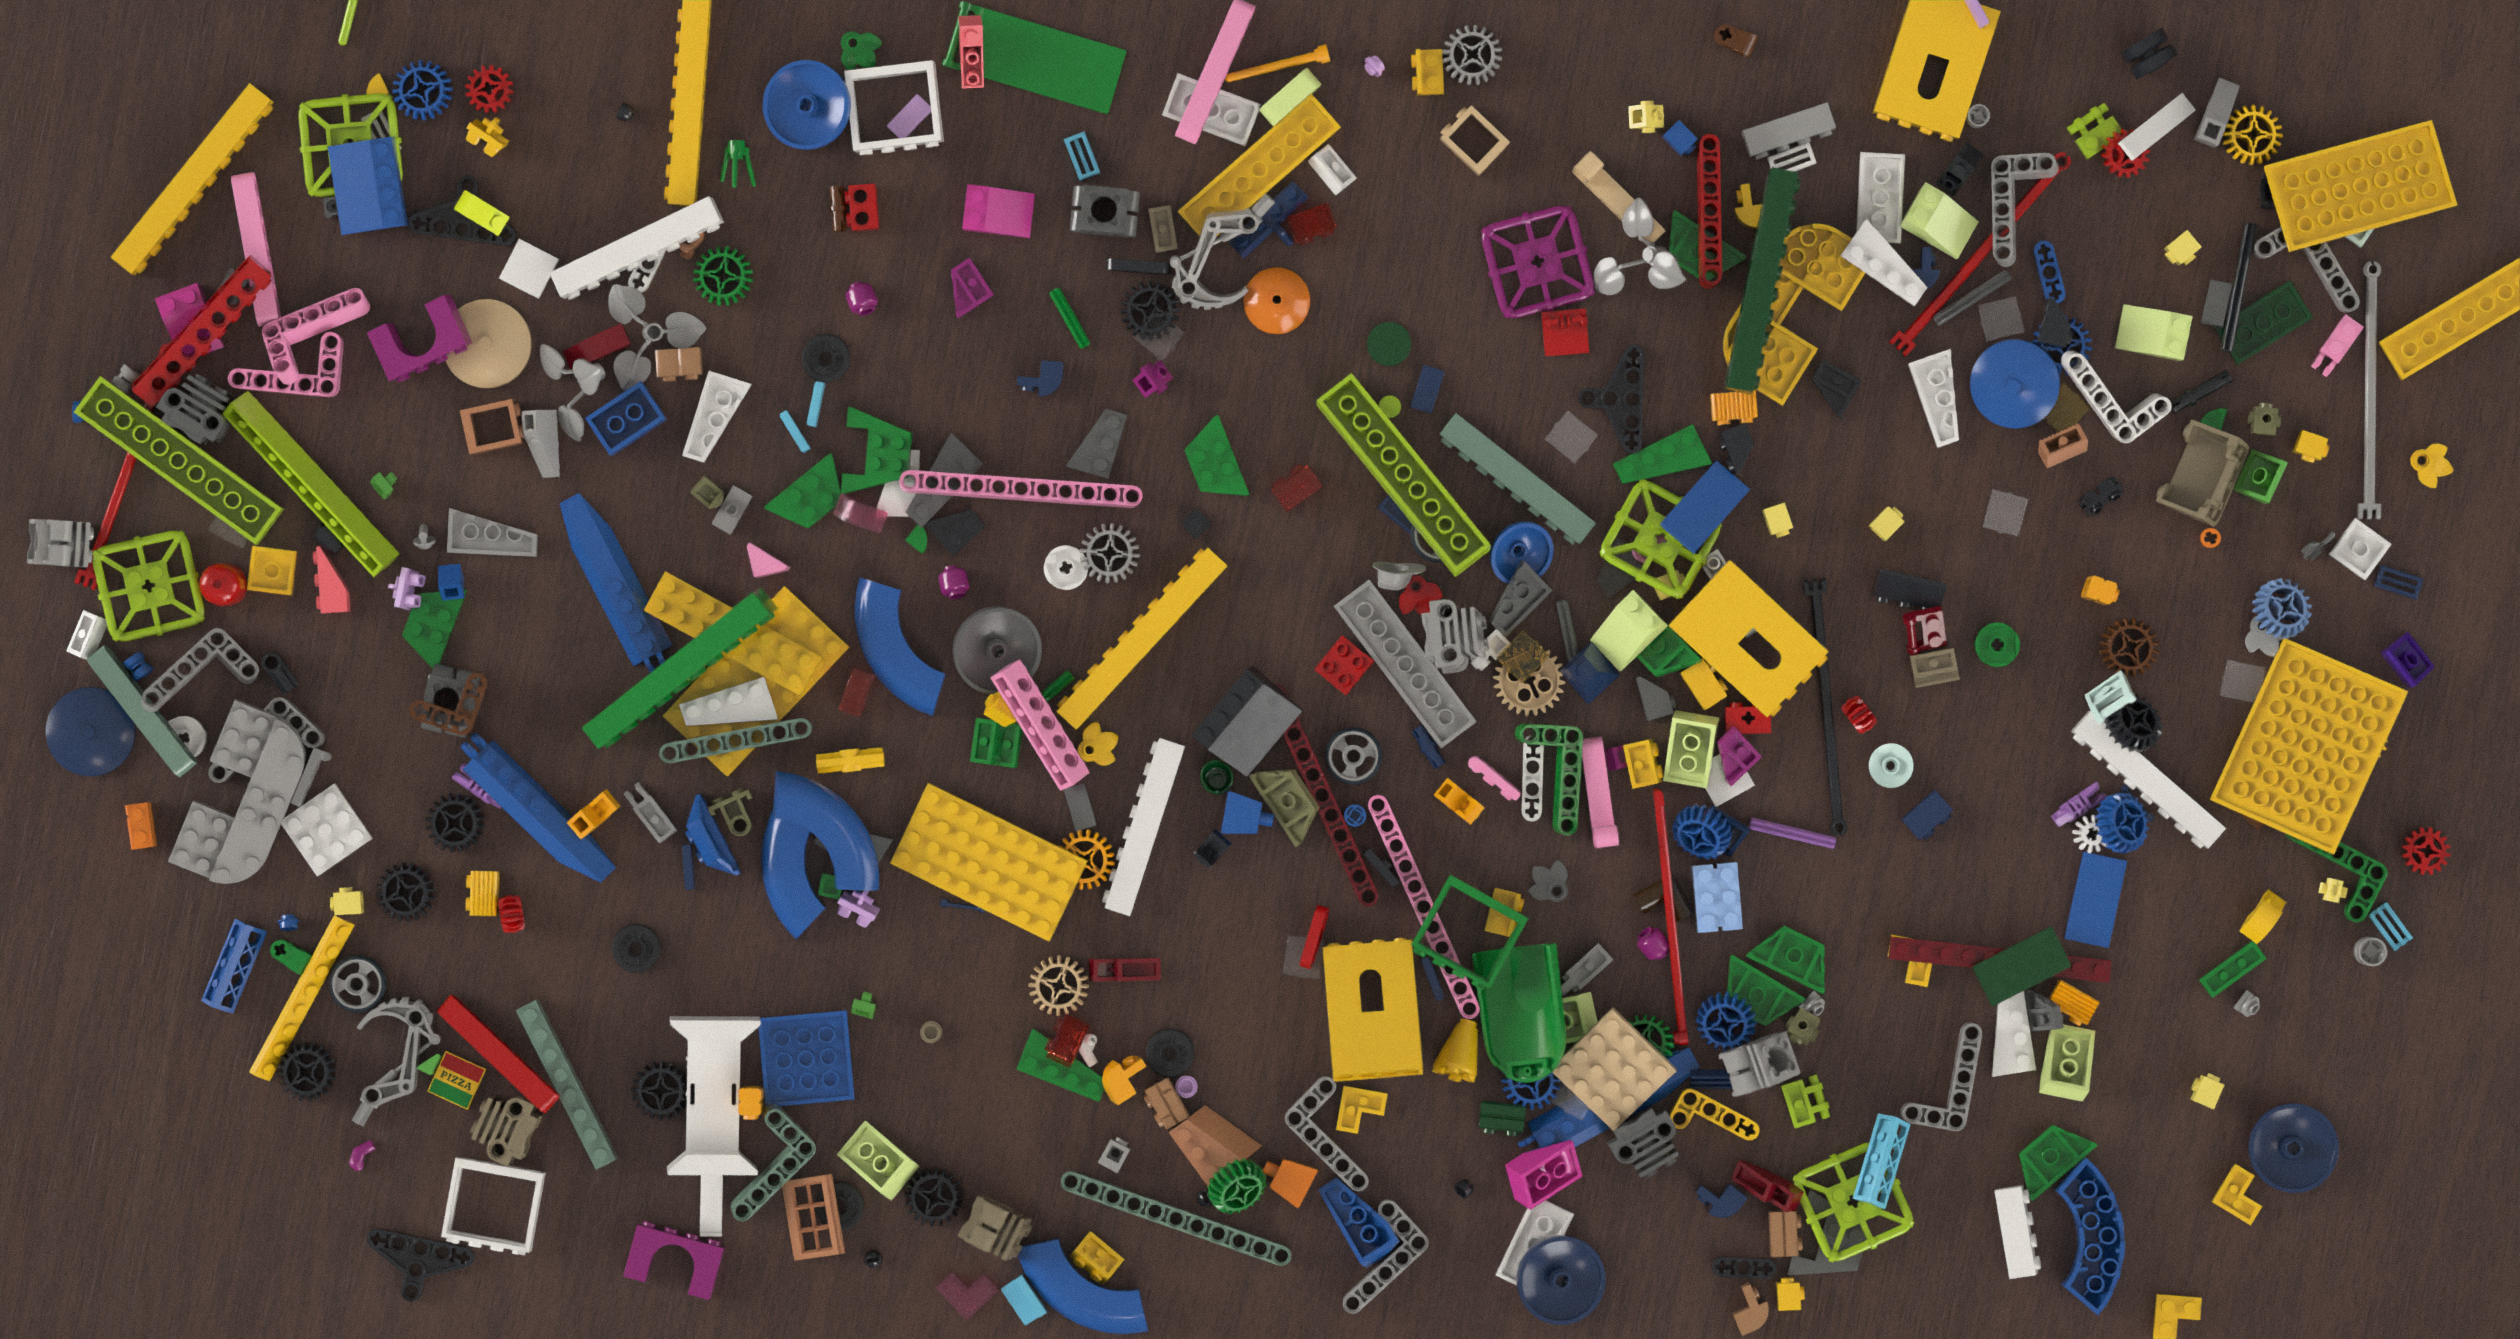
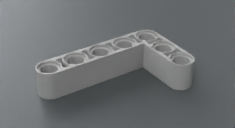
(2008, 199)
(2315, 257)
(196, 665)
(290, 712)
(1955, 1087)
(1322, 1137)
(1390, 1261)

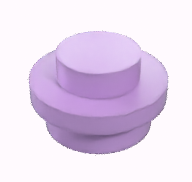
(1374, 66)
(1186, 1086)

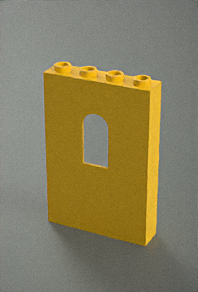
(1948, 32)
(1722, 618)
(1376, 1041)

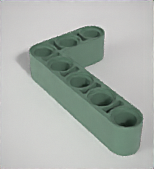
(776, 1166)

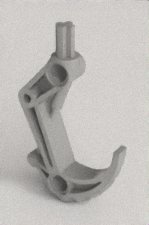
(1230, 225)
(407, 1083)

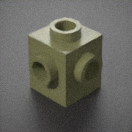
(2258, 426)
(1803, 1020)

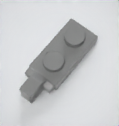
(1585, 969)

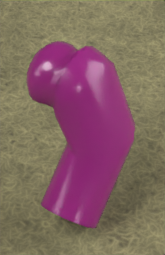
(358, 1153)

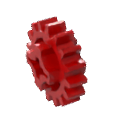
(492, 98)
(2119, 160)
(2423, 859)

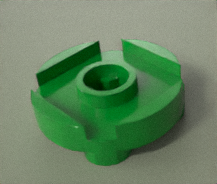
(2005, 634)

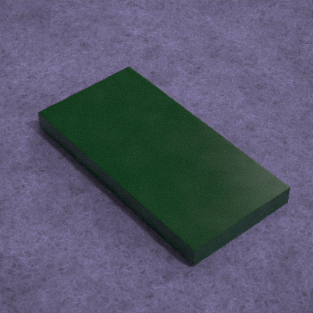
(2267, 321)
(2021, 966)

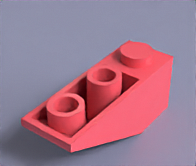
(971, 51)
(332, 589)

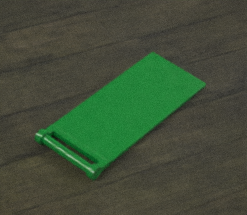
(1044, 60)

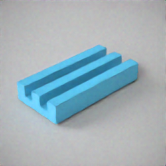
(1075, 138)
(815, 405)
(794, 431)
(2401, 942)

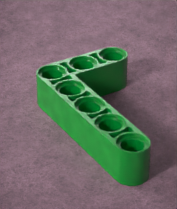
(1562, 769)
(2363, 871)

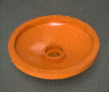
(1277, 317)

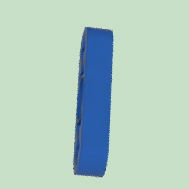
(2039, 257)

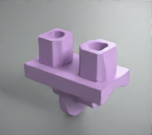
(405, 588)
(860, 904)

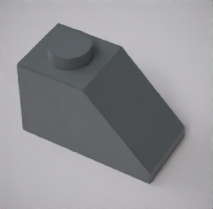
(1654, 699)

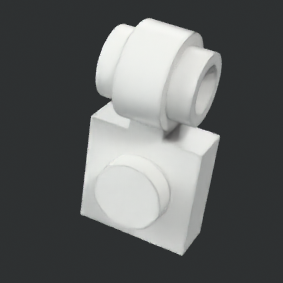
(1497, 644)

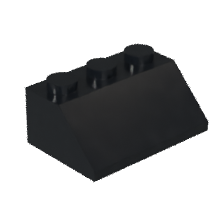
(1908, 590)

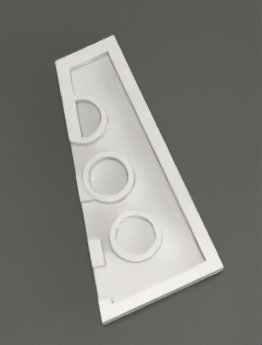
(1936, 392)
(714, 411)

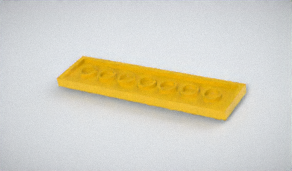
(1263, 163)
(2454, 321)
(762, 652)

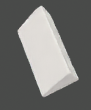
(1332, 169)
(87, 635)

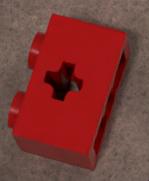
(1734, 715)

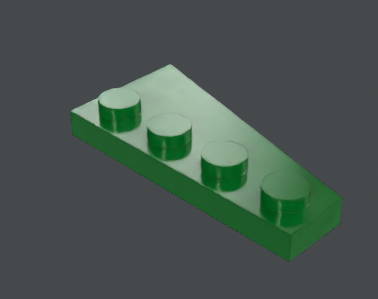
(1670, 455)
(1077, 1078)

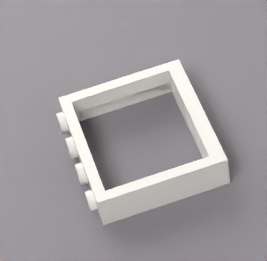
(908, 143)
(477, 1240)

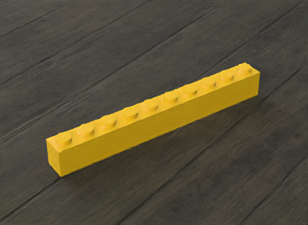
(688, 103)
(192, 179)
(1141, 638)

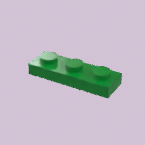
(2232, 969)

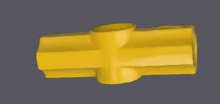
(850, 760)

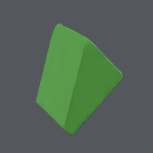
(431, 1065)

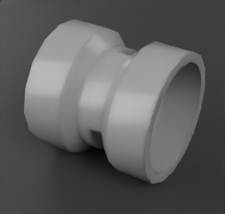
(1980, 113)
(129, 374)

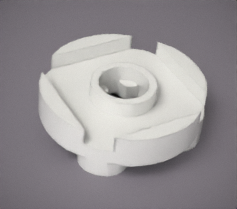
(1054, 563)
(196, 733)

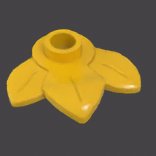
(2434, 465)
(1100, 743)

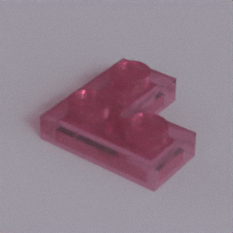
(966, 1299)

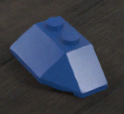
(709, 838)

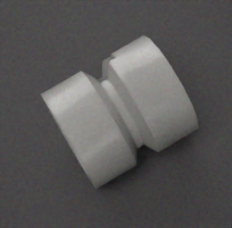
(2370, 951)

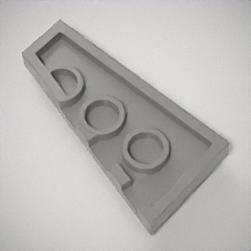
(481, 536)

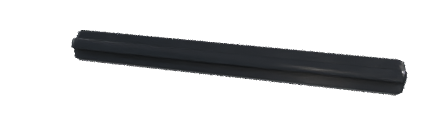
(2238, 287)

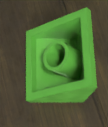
(2260, 476)

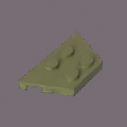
(1287, 800)

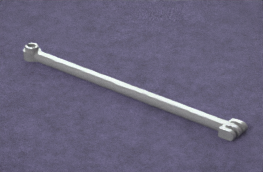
(2370, 394)

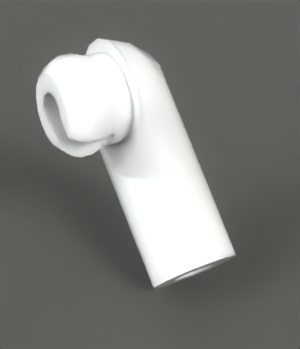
(1086, 1049)

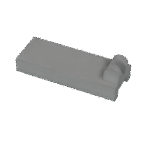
(309, 774)

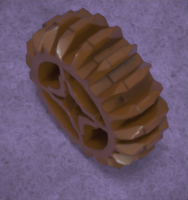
(2123, 639)

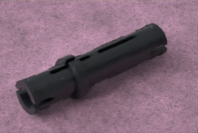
(2191, 396)

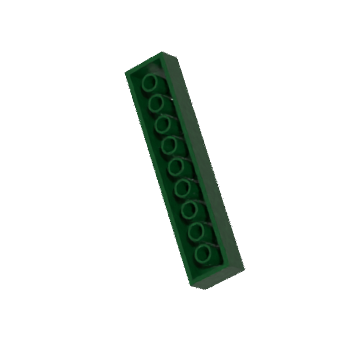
(1761, 280)

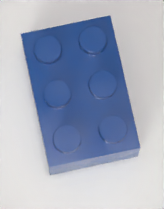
(626, 418)

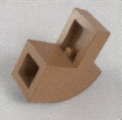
(1754, 1315)

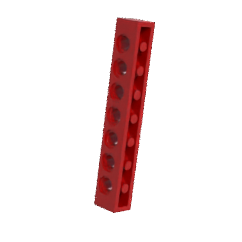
(188, 335)

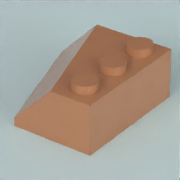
(1211, 1142)

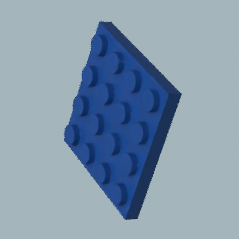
(806, 1058)

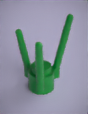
(736, 150)

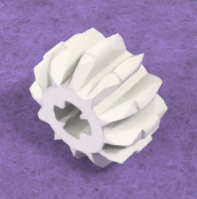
(2084, 830)

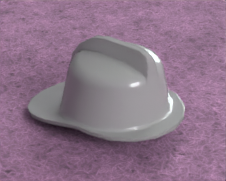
(1396, 575)

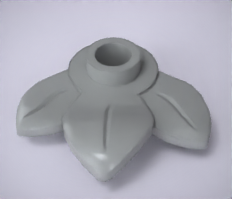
(2259, 639)

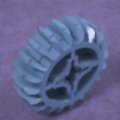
(2292, 605)

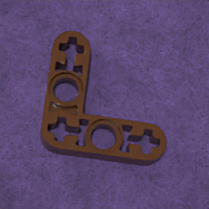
(461, 713)

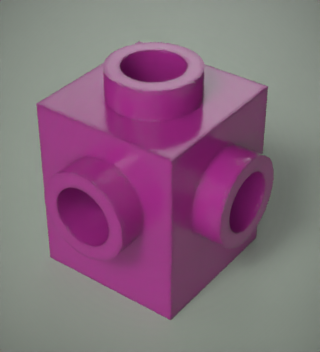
(1153, 378)

